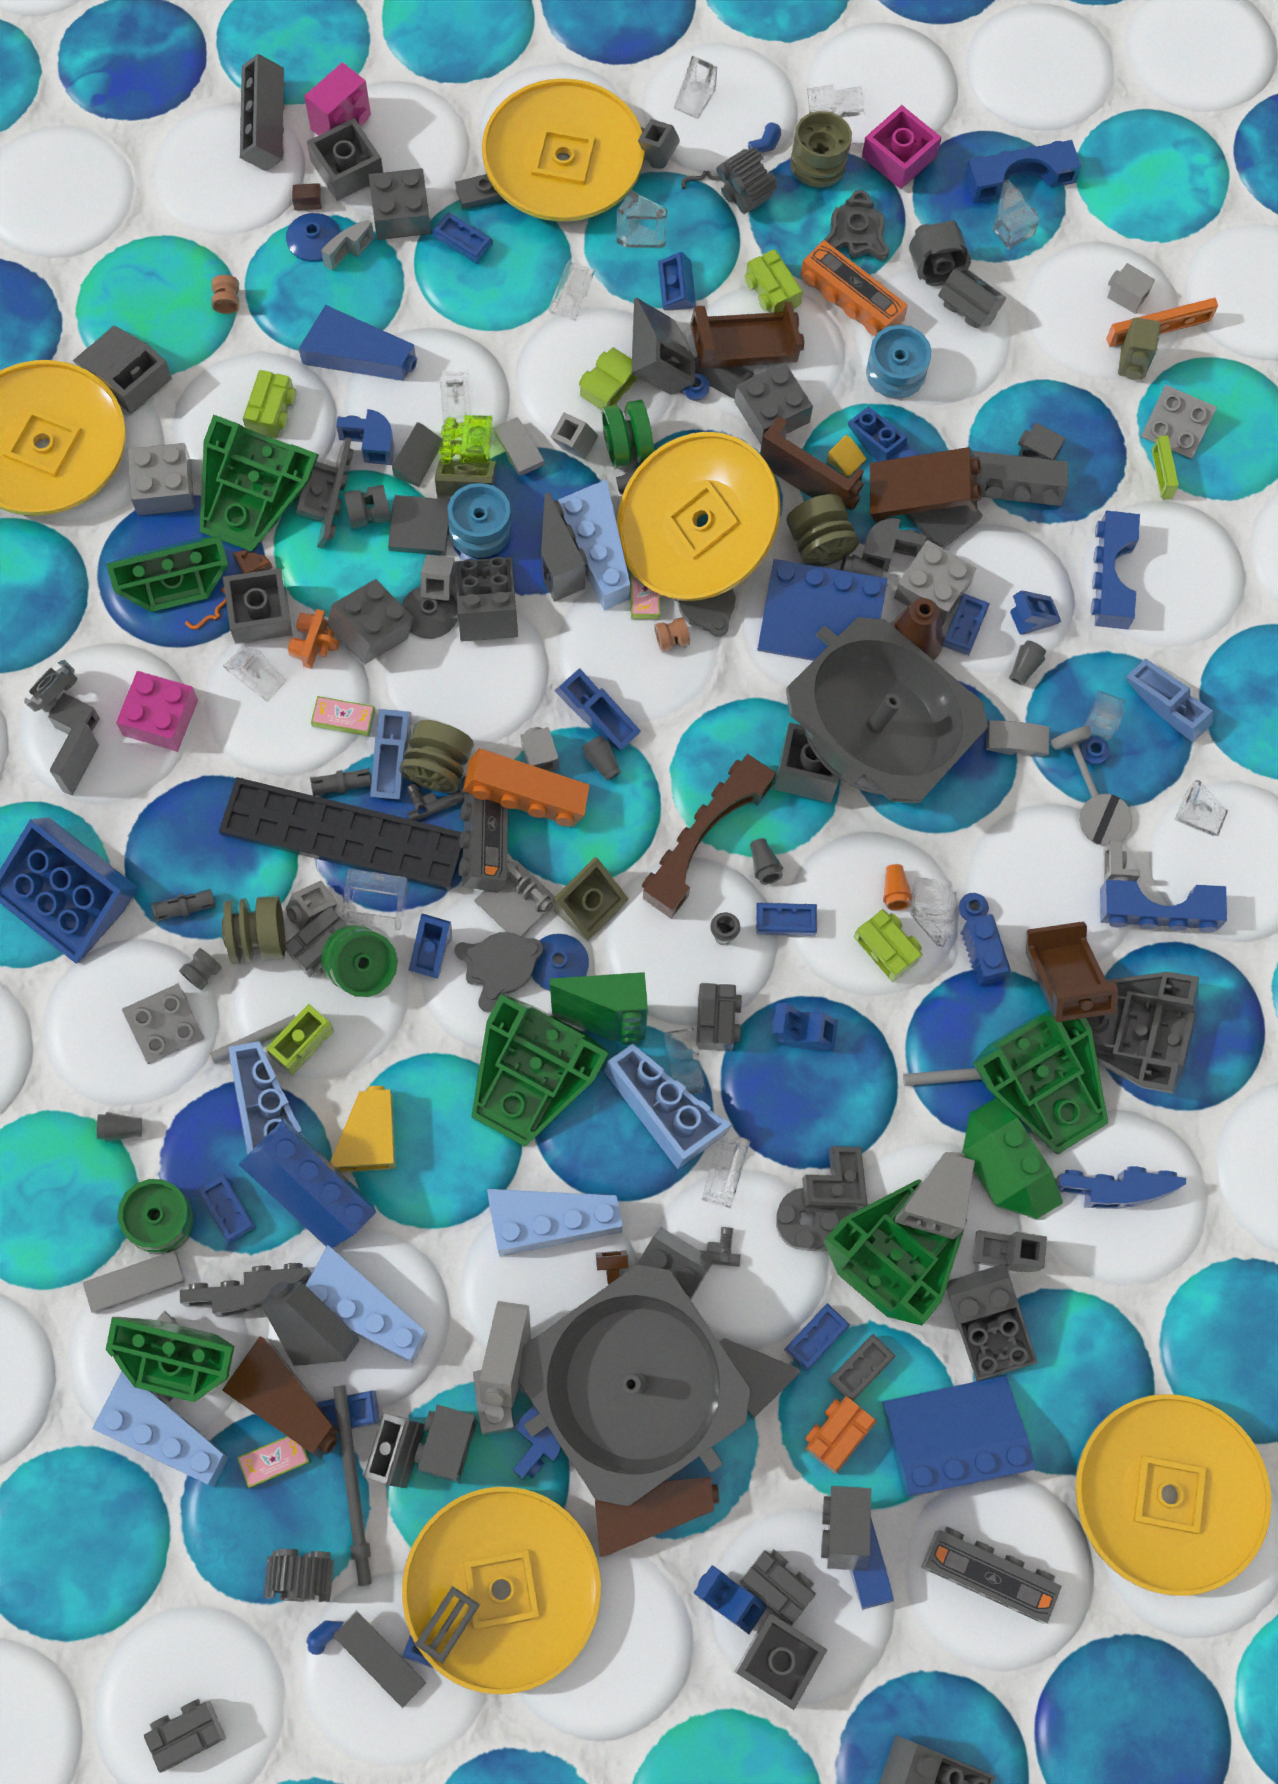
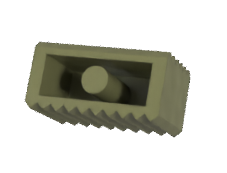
(1139, 348)

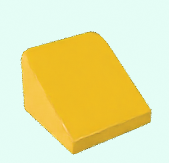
(846, 456)

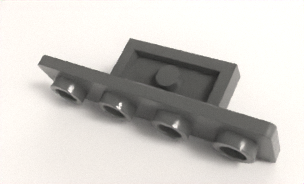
(320, 495)

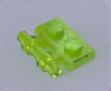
(475, 442)

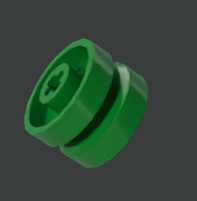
(627, 433)
(373, 971)
(140, 1206)

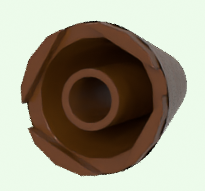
(922, 626)

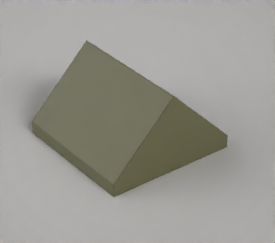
(457, 475)
(589, 899)

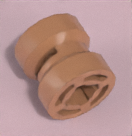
(225, 294)
(672, 634)

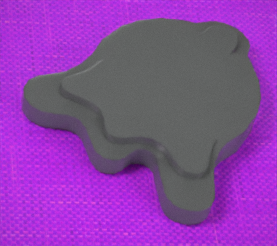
(858, 227)
(710, 613)
(500, 964)

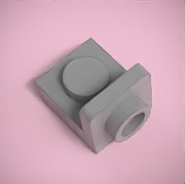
(1115, 863)
(309, 903)

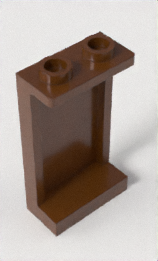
(746, 338)
(806, 471)
(924, 483)
(1069, 972)

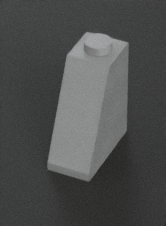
(941, 1197)
(503, 1354)

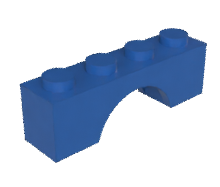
(1053, 163)
(1114, 601)
(1125, 904)

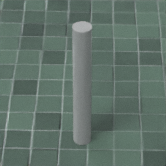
(261, 1035)
(941, 1076)

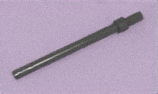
(360, 1549)

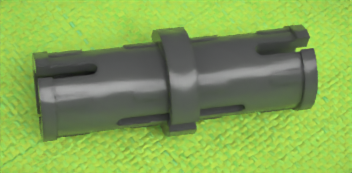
(340, 781)
(183, 905)

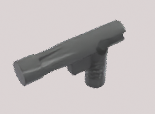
(430, 802)
(715, 1249)

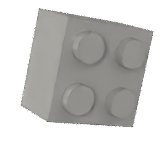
(161, 479)
(935, 576)

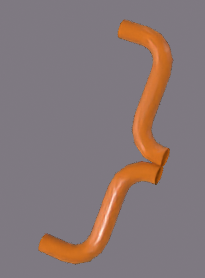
(202, 622)

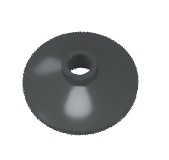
(433, 622)

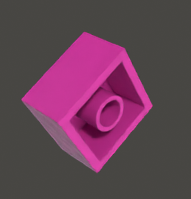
(337, 100)
(901, 146)
(157, 711)

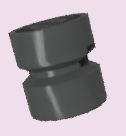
(359, 514)

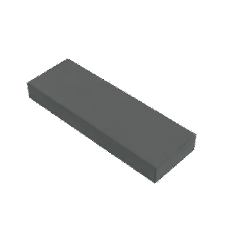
(379, 1658)

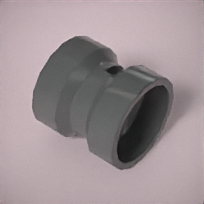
(200, 969)

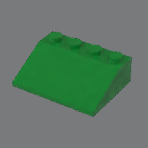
(603, 1005)

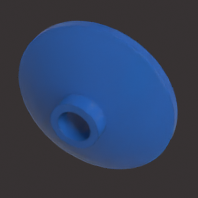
(308, 245)
(574, 954)

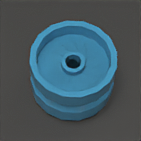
(898, 361)
(479, 520)

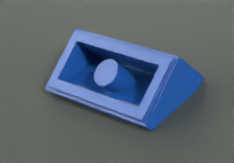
(677, 282)

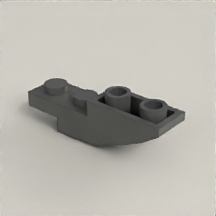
(235, 1298)

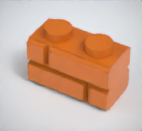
(839, 1434)

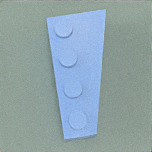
(596, 532)
(258, 1094)
(664, 1106)
(548, 1219)
(365, 1307)
(157, 1430)

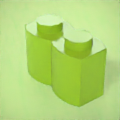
(608, 380)

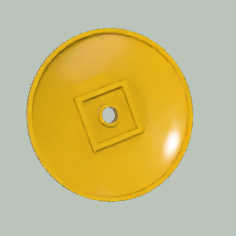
(557, 119)
(83, 429)
(672, 490)
(1219, 1486)
(552, 1583)

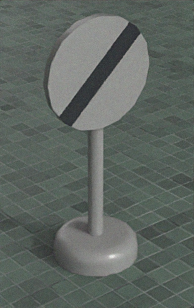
(1104, 815)

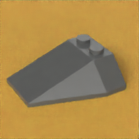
(1150, 1031)

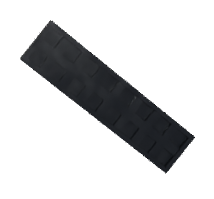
(342, 833)

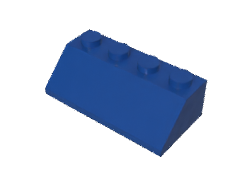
(308, 1185)

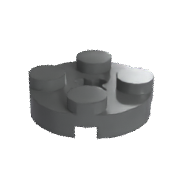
(50, 686)
(803, 1236)

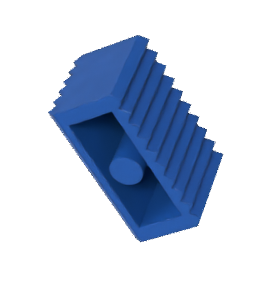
(985, 950)

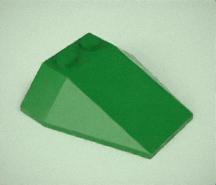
(248, 482)
(531, 1069)
(1048, 1078)
(892, 1263)

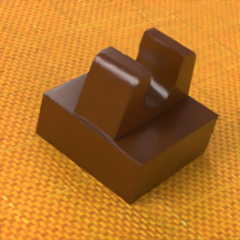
(612, 1262)

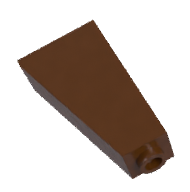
(278, 1396)
(656, 1512)

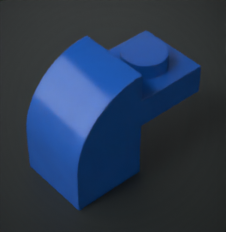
(374, 434)
(803, 1029)
(543, 1444)
(729, 1599)

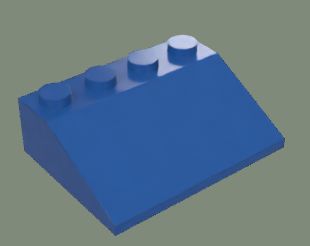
(807, 598)
(62, 888)
(957, 1436)

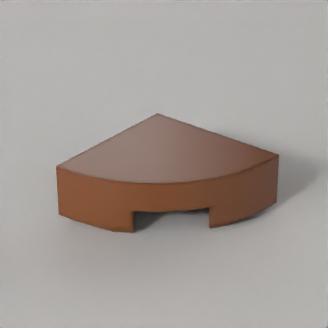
(251, 561)

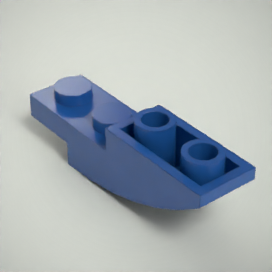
(879, 436)
(1131, 1188)

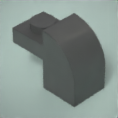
(658, 142)
(886, 538)
(1018, 1251)

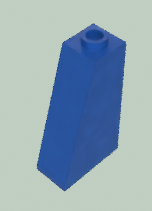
(356, 347)

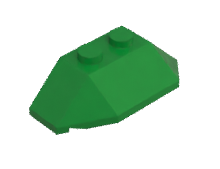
(170, 573)
(1009, 1162)
(169, 1357)

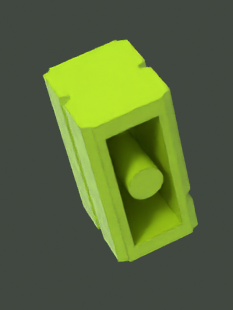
(772, 282)
(269, 403)
(888, 944)
(300, 1039)

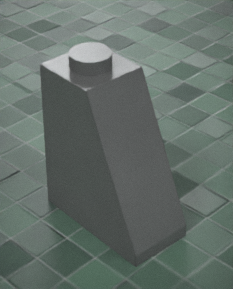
(307, 1326)
(762, 1373)

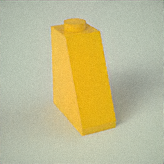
(368, 1134)

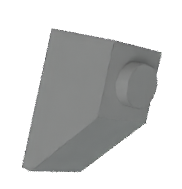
(492, 1418)

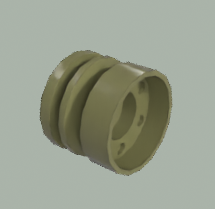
(820, 149)
(822, 530)
(436, 756)
(254, 929)

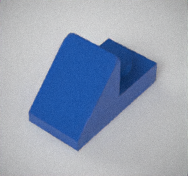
(1033, 612)
(430, 945)

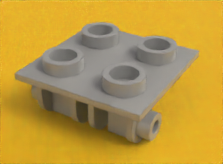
(1181, 418)
(518, 901)
(162, 1023)

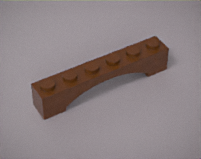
(746, 785)

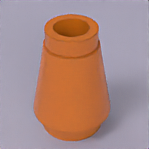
(896, 888)

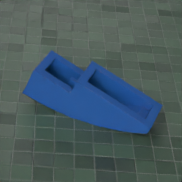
(597, 709)
(873, 1585)

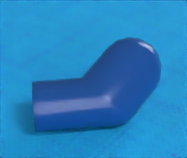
(769, 139)
(321, 1636)

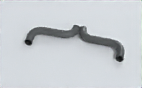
(708, 173)

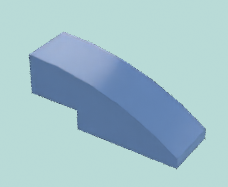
(1170, 700)
(389, 753)

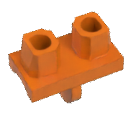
(315, 628)

